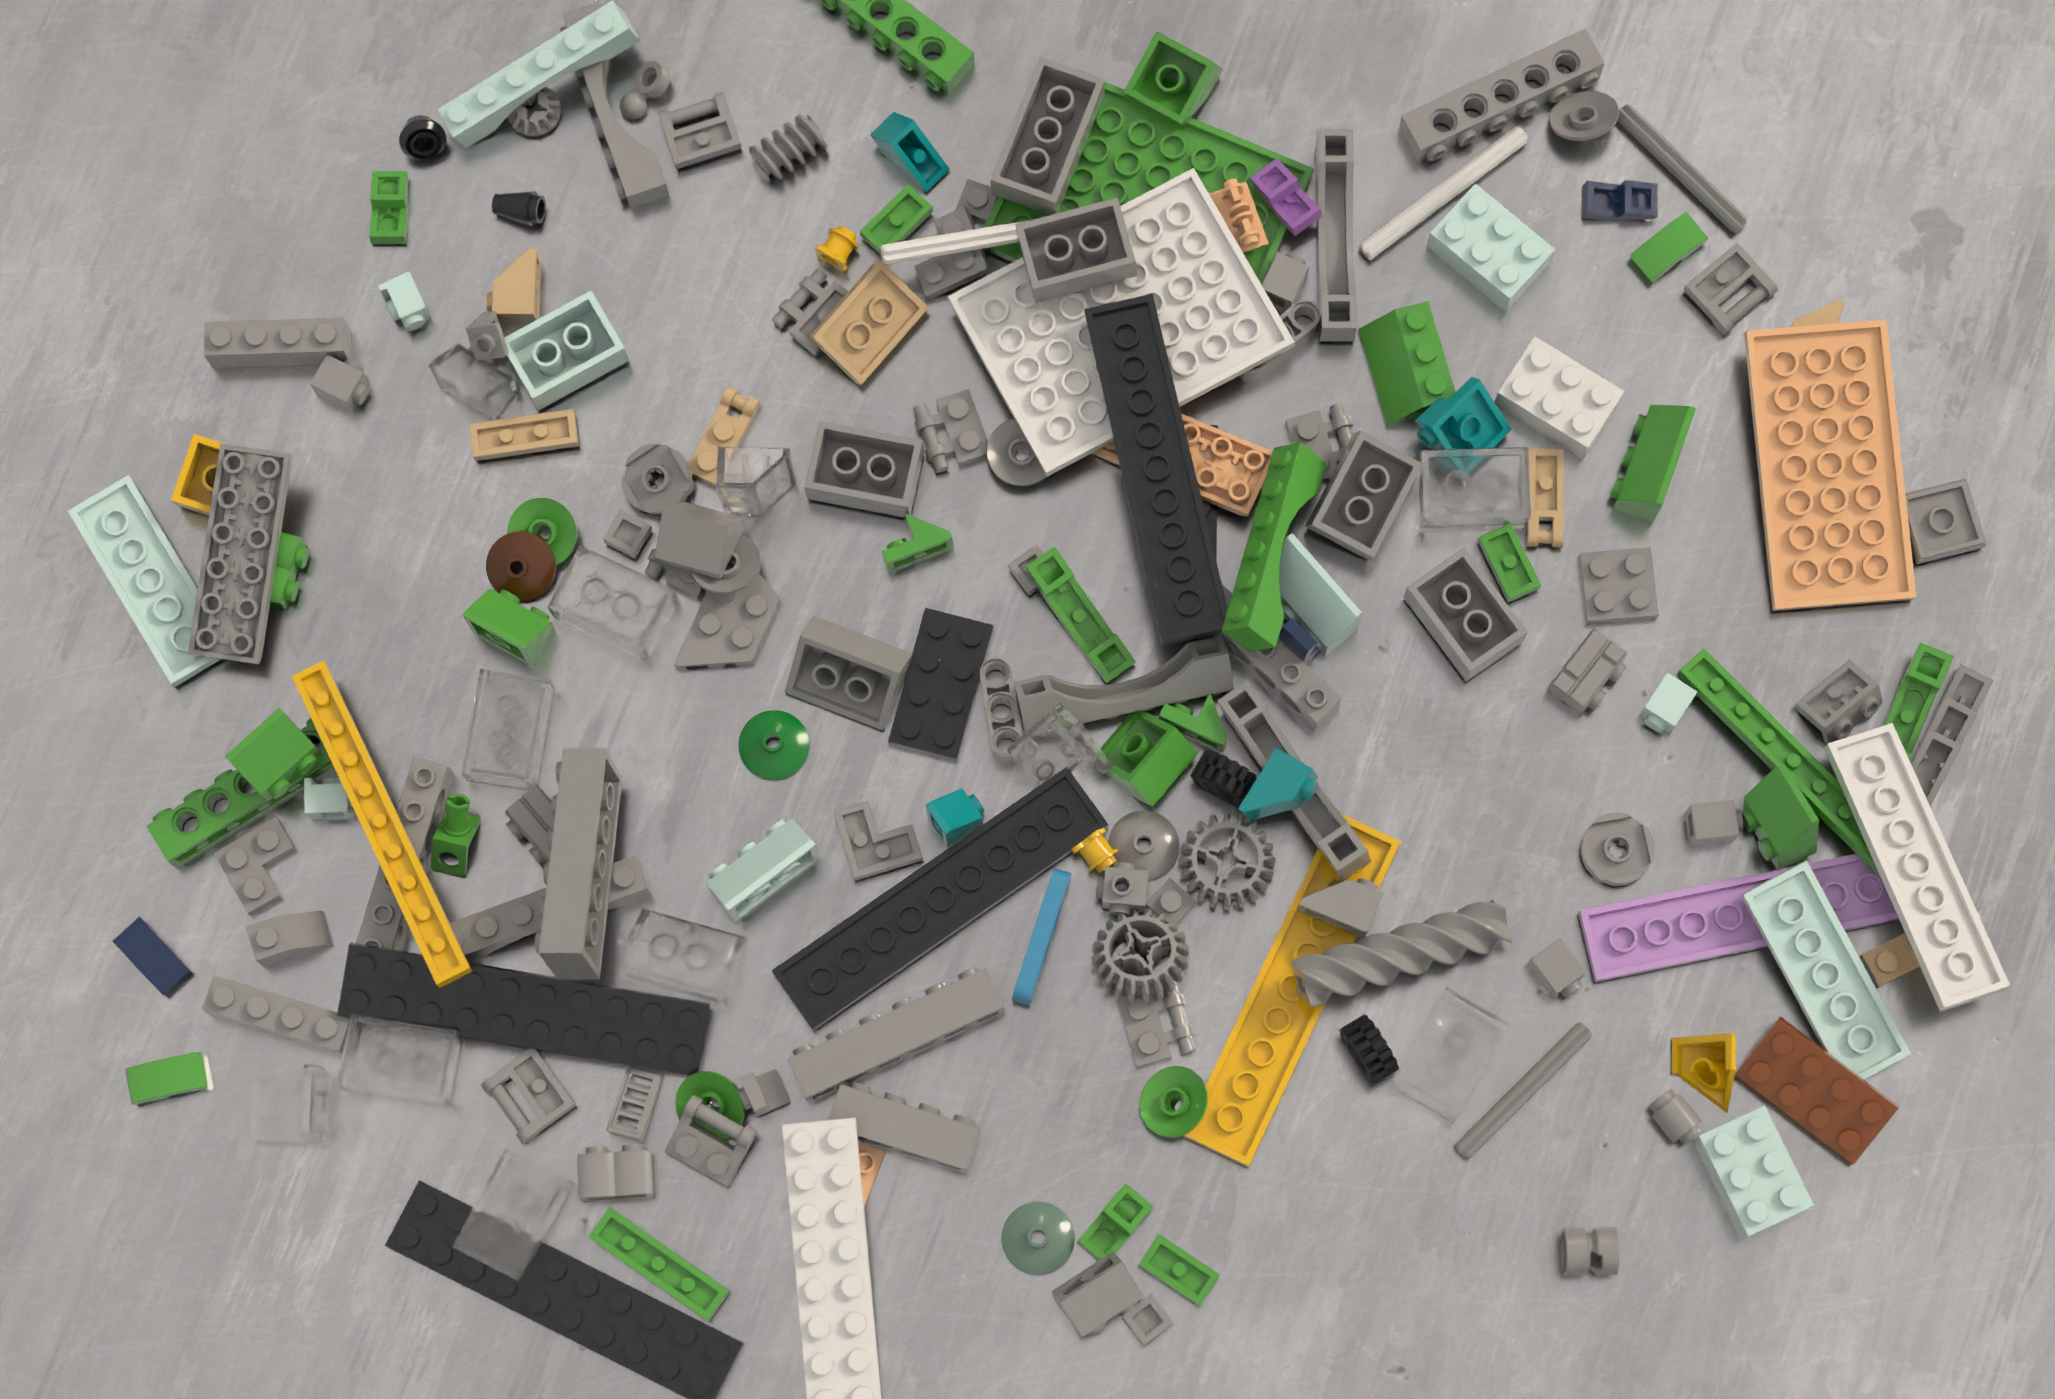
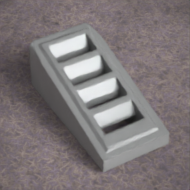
(636, 1133)

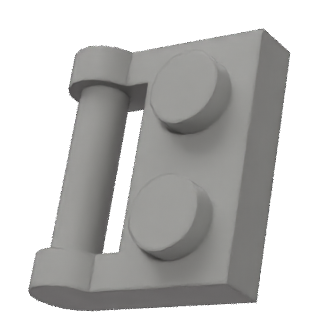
(701, 139)
(1722, 280)
(539, 1089)
(705, 1150)

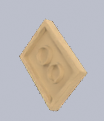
(868, 322)

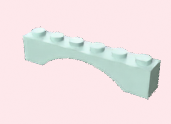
(494, 99)

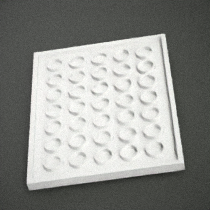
(1206, 303)

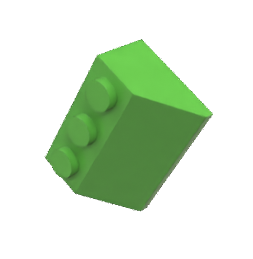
(1406, 362)
(1651, 460)

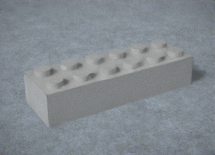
(579, 864)

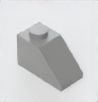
(1345, 905)
(288, 937)

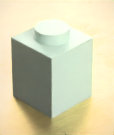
(1667, 704)

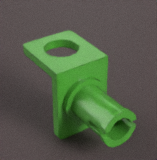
(454, 835)

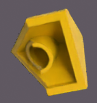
(1707, 1065)

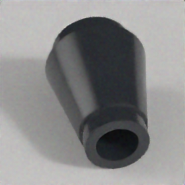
(521, 206)

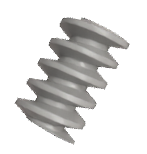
(787, 146)

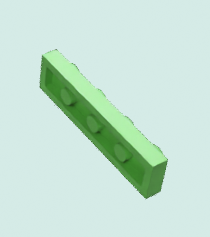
(659, 1264)

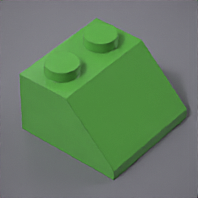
(1172, 79)
(510, 625)
(274, 755)
(1147, 756)
(1781, 819)

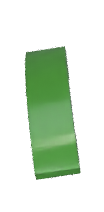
(1079, 615)
(1917, 694)

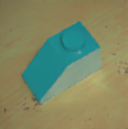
(910, 150)
(1279, 787)
(955, 815)

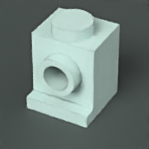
(405, 301)
(326, 800)

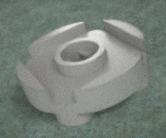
(638, 475)
(1628, 832)

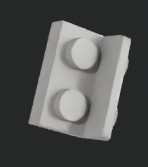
(1841, 702)

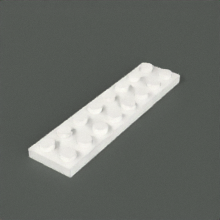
(1916, 867)
(831, 1259)

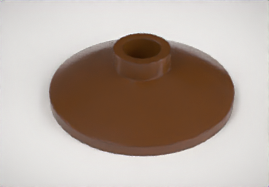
(537, 562)

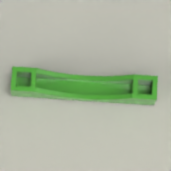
(1255, 604)

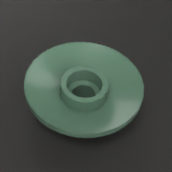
(1042, 1257)

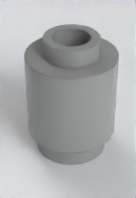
(1675, 1117)

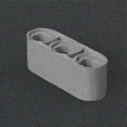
(1299, 333)
(1000, 694)

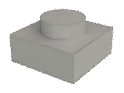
(978, 200)
(627, 534)
(1018, 568)
(1171, 901)
(1147, 1320)

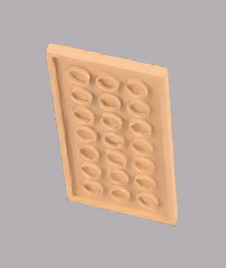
(1829, 465)

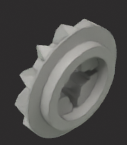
(540, 121)

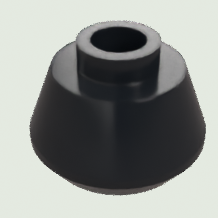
(422, 138)

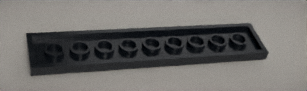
(1157, 469)
(939, 899)
(528, 1010)
(573, 1301)

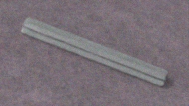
(1681, 168)
(1523, 1090)

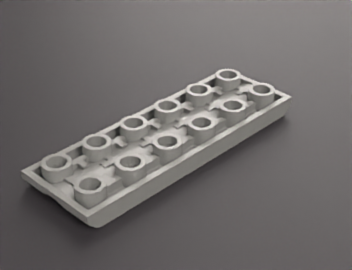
(240, 554)

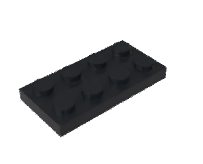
(940, 684)

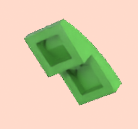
(389, 207)
(1669, 246)
(166, 1077)
(1115, 1223)

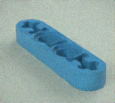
(1041, 936)

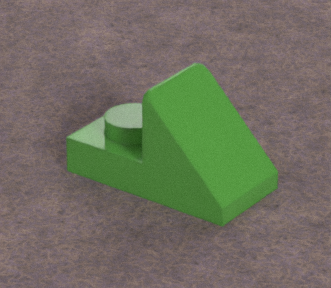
(925, 542)
(1204, 729)

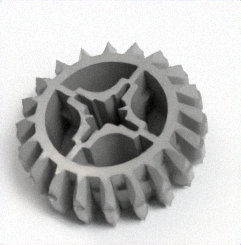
(1242, 865)
(1162, 941)

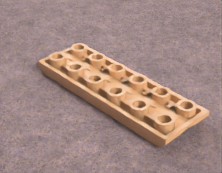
(1225, 466)

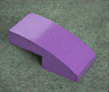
(1285, 197)

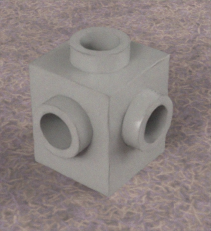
(1123, 875)

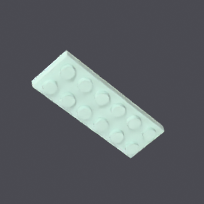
(143, 574)
(1825, 971)

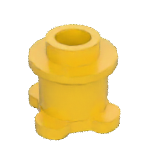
(837, 247)
(1096, 851)

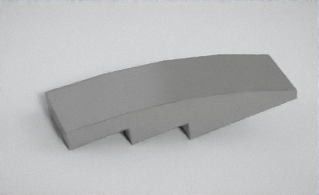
(1949, 728)

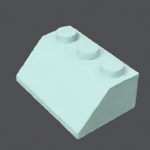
(1314, 597)
(762, 868)

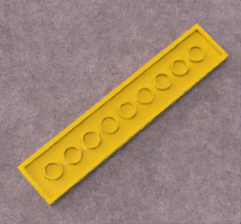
(1274, 1018)

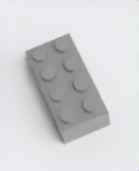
(1047, 136)

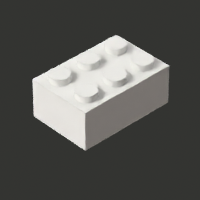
(1558, 397)

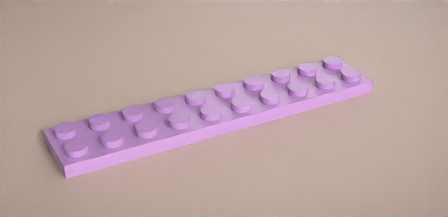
(1715, 920)

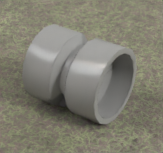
(1590, 1251)

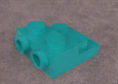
(1464, 420)

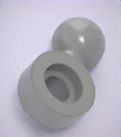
(651, 82)

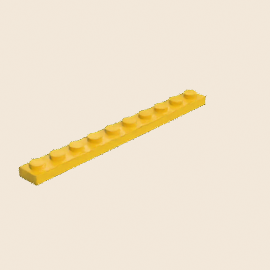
(381, 824)

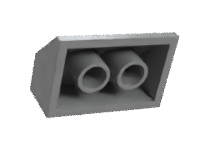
(847, 672)

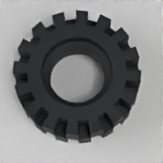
(1223, 777)
(1369, 1049)

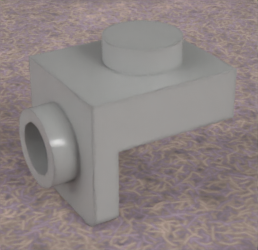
(487, 337)
(763, 1092)

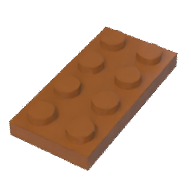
(1816, 1090)

